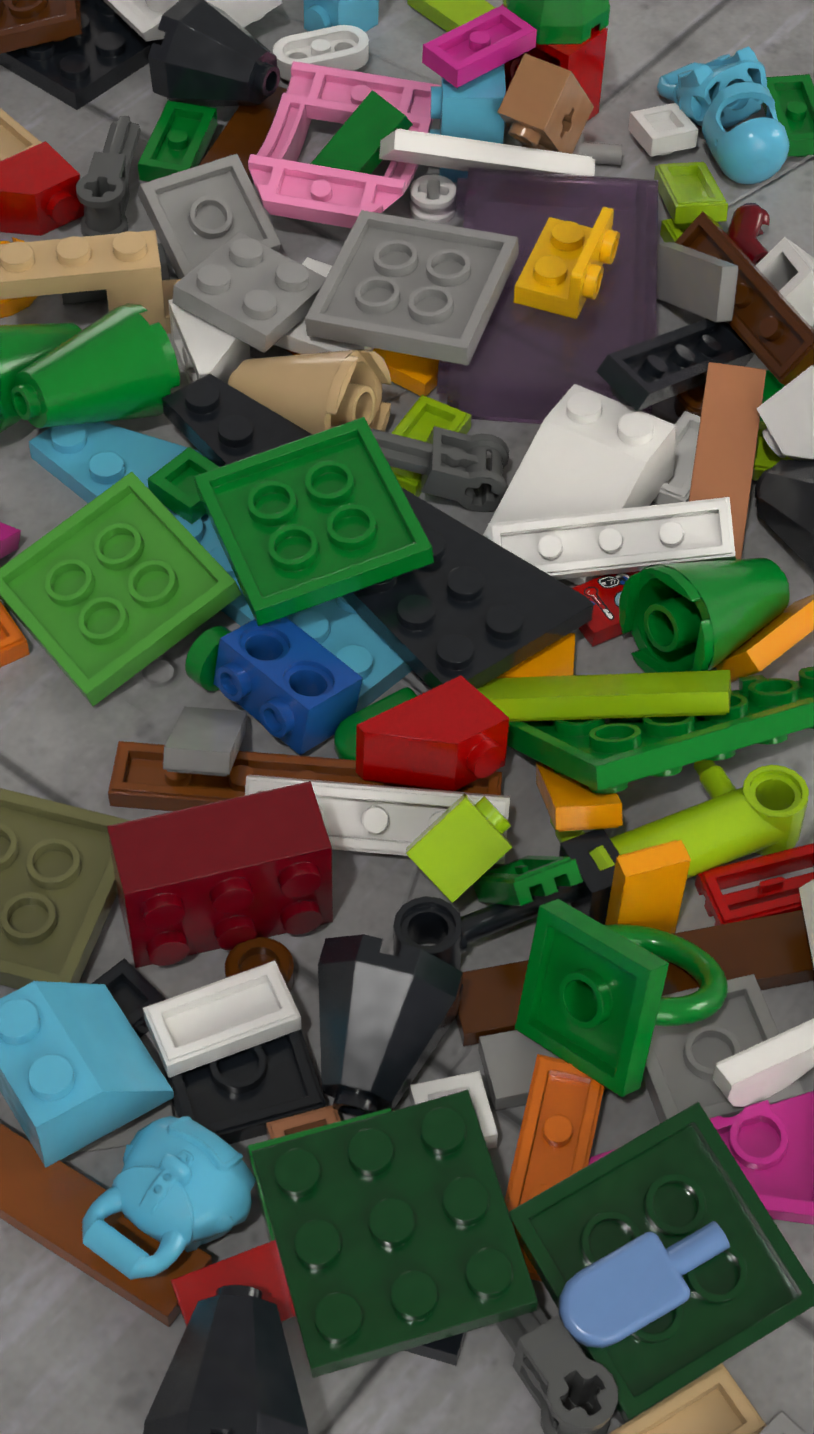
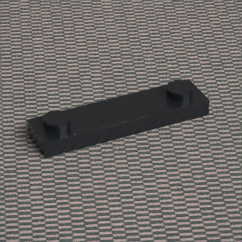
(671, 362)

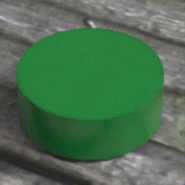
(202, 657)

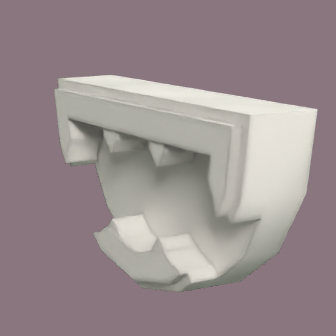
(767, 1066)

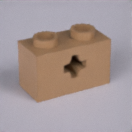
(545, 106)

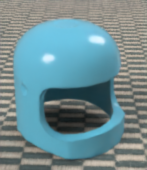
(751, 149)

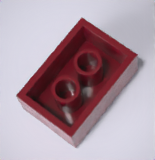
(222, 874)

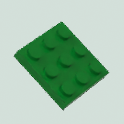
(313, 520)

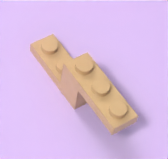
(119, 263)

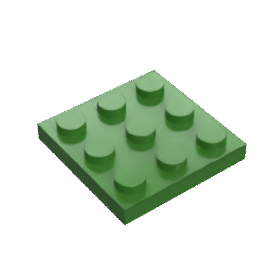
(114, 587)

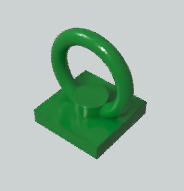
(599, 992)

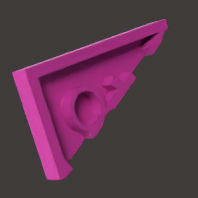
(775, 1154)

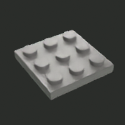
(413, 287)

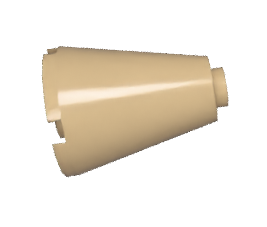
(319, 388)

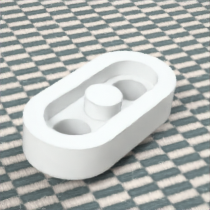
(332, 46)

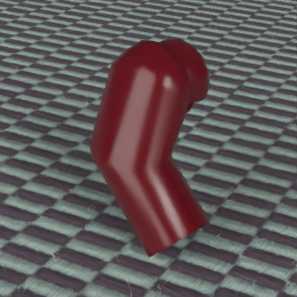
(745, 229)

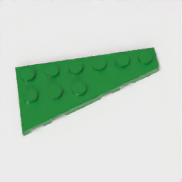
(622, 750)

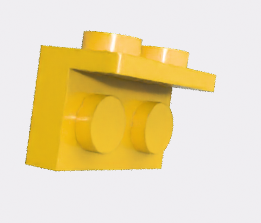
(567, 265)

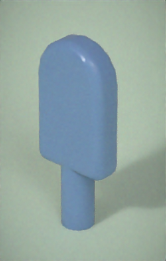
(634, 1285)

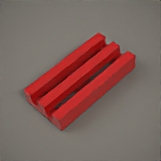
(767, 899)

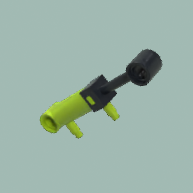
(735, 822)

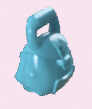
(699, 83)
(175, 1187)

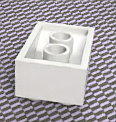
(590, 459)

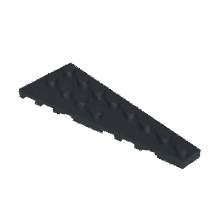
(459, 616)

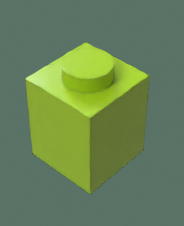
(461, 845)

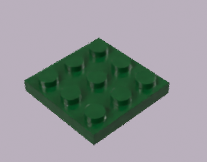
(670, 1186)
(393, 1233)

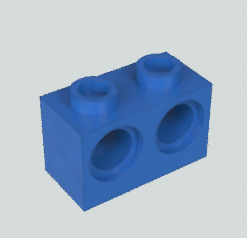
(286, 681)

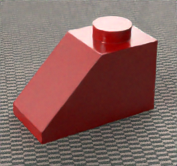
(37, 192)
(434, 739)

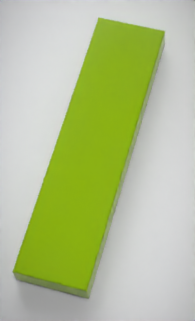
(611, 695)

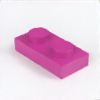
(479, 46)

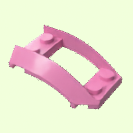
(324, 192)

